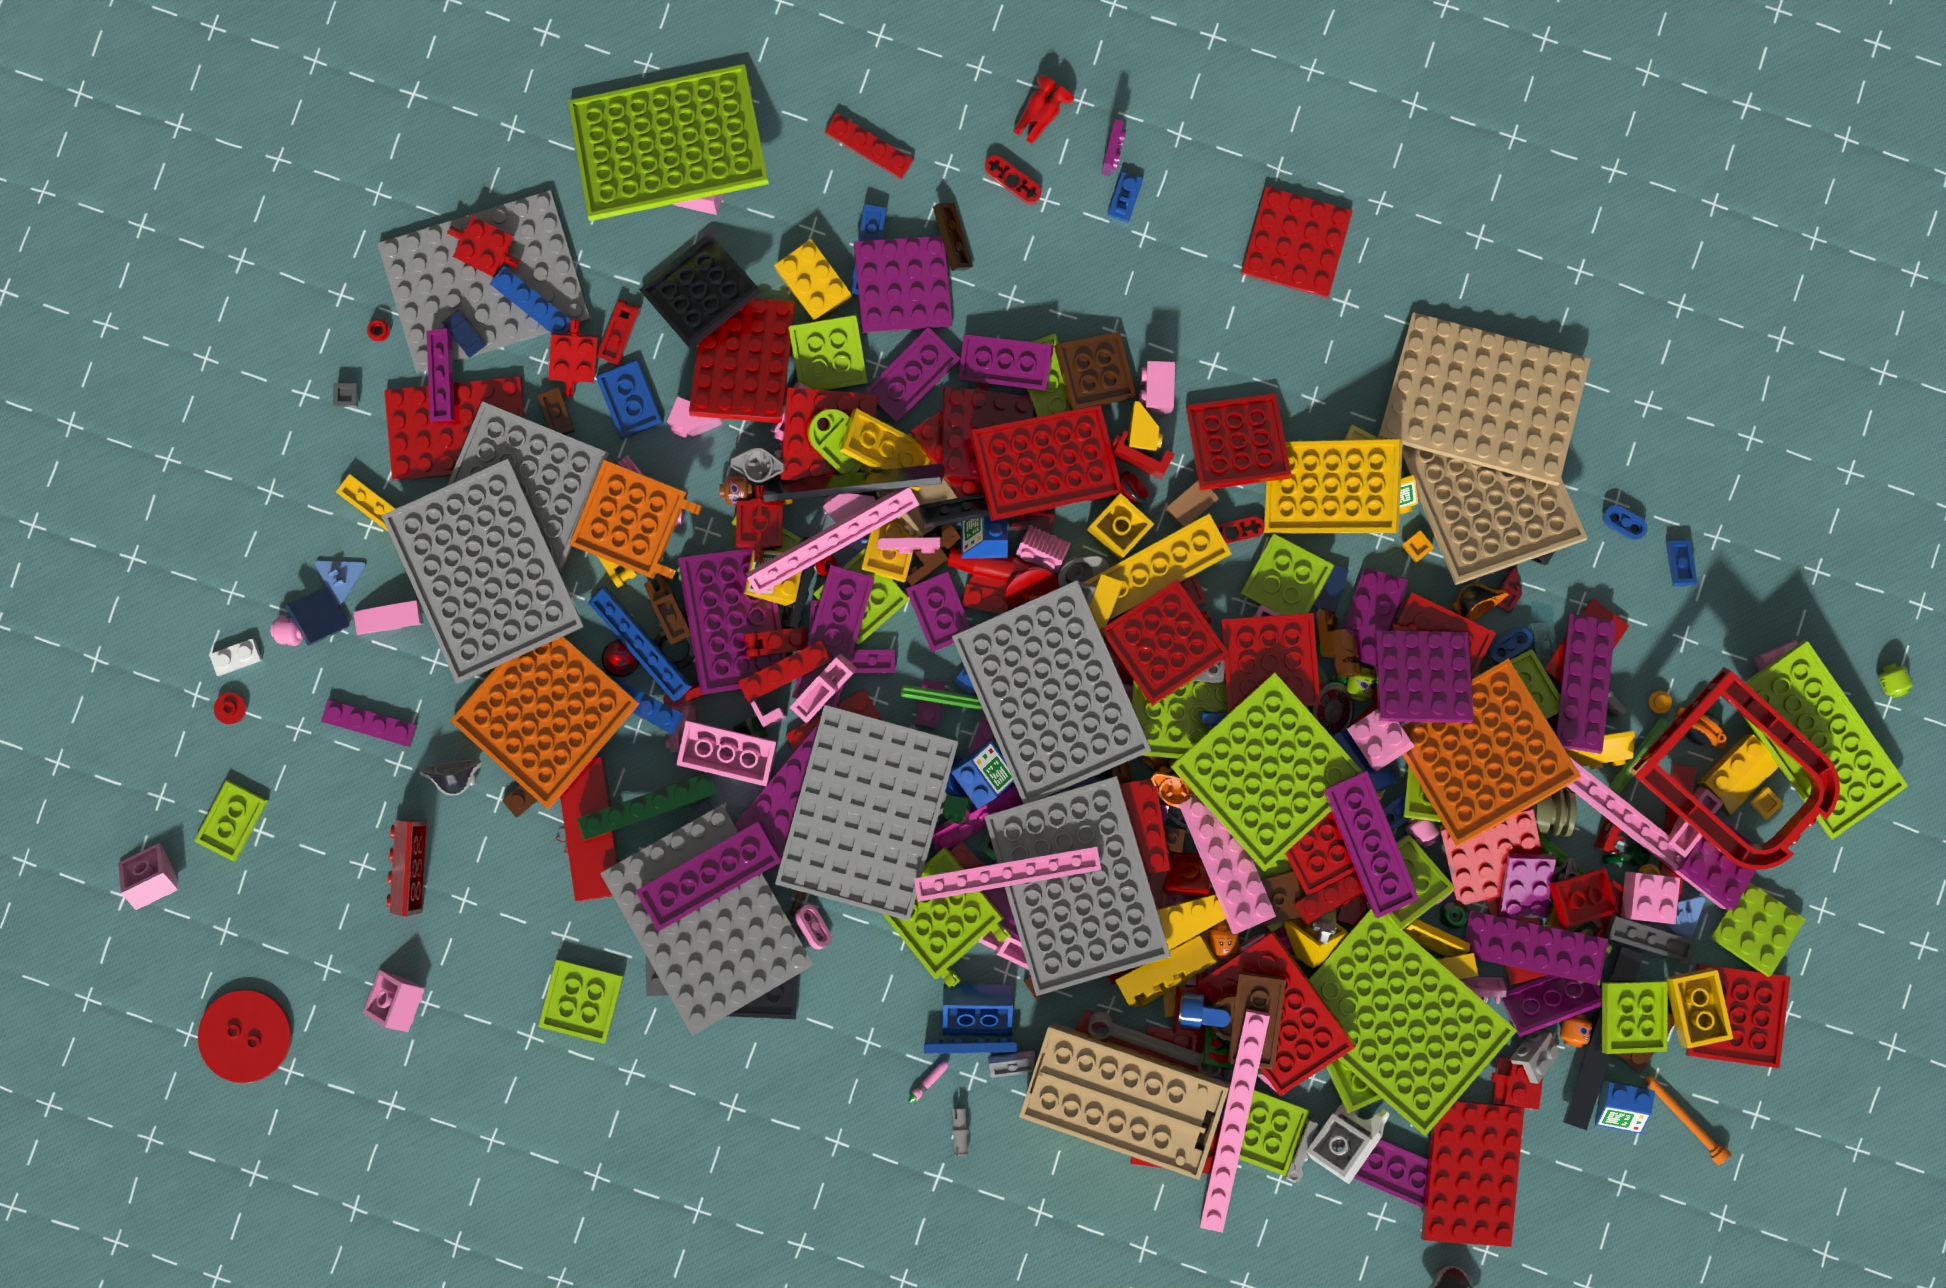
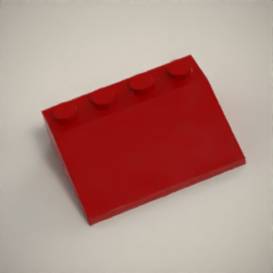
(407, 867)

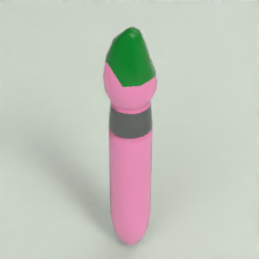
(928, 1081)

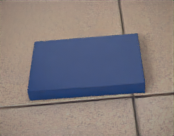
(629, 399)

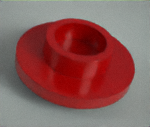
(230, 708)

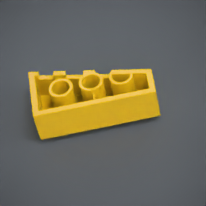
(1190, 918)
(1162, 976)

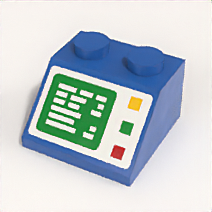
(984, 538)
(983, 774)
(1624, 1106)

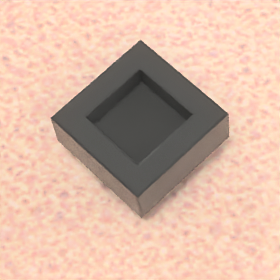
(345, 395)

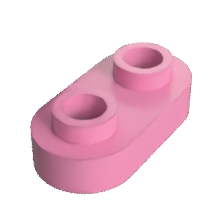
(813, 927)

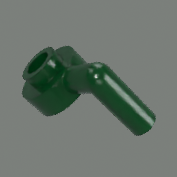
(1635, 854)

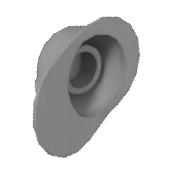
(1080, 569)

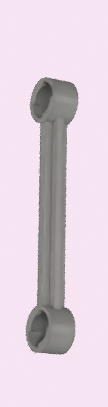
(1148, 1042)

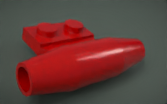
(989, 579)

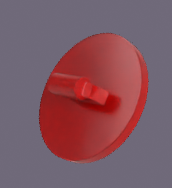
(1030, 585)

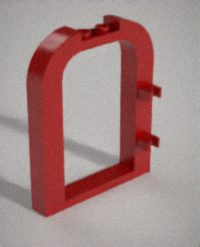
(1816, 764)

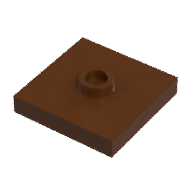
(1283, 894)

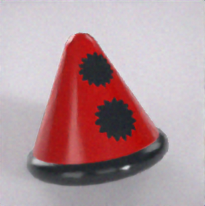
(1133, 489)
(618, 659)

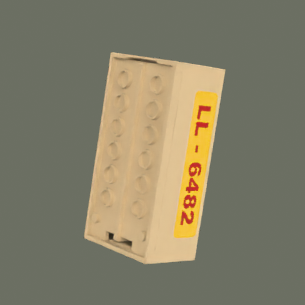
(1124, 1100)

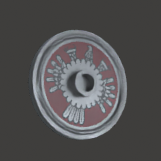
(1335, 709)

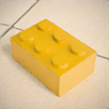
(813, 281)
(1699, 1008)

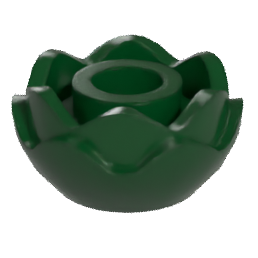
(1447, 911)

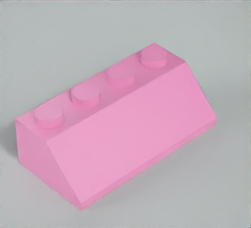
(727, 753)

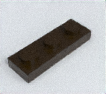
(952, 236)

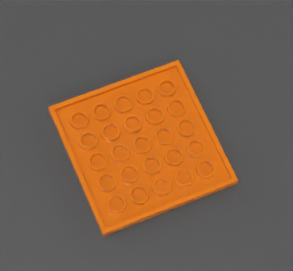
(545, 717)
(1491, 766)

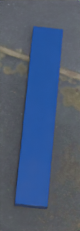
(640, 644)

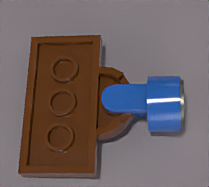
(1227, 1014)

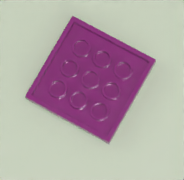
(902, 284)
(1423, 676)

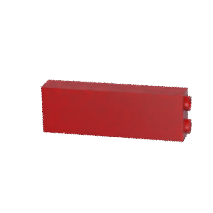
(588, 858)

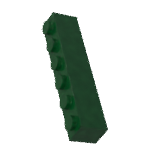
(645, 806)

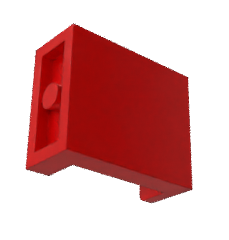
(1140, 460)

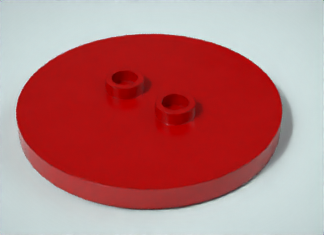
(244, 1036)

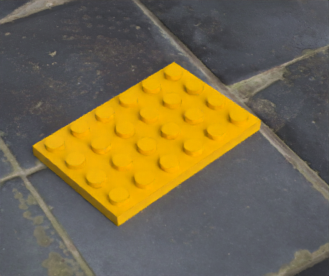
(1337, 488)

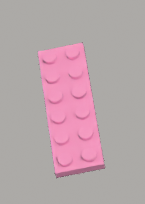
(1228, 868)

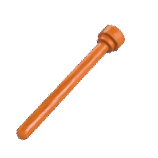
(1718, 1153)

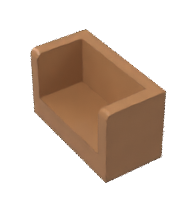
(1190, 505)

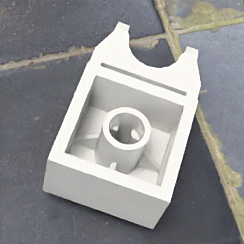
(1351, 1132)

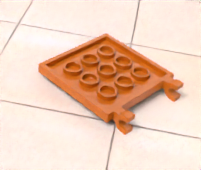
(630, 519)

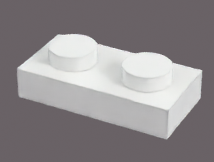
(235, 657)

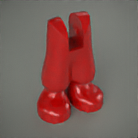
(1039, 111)

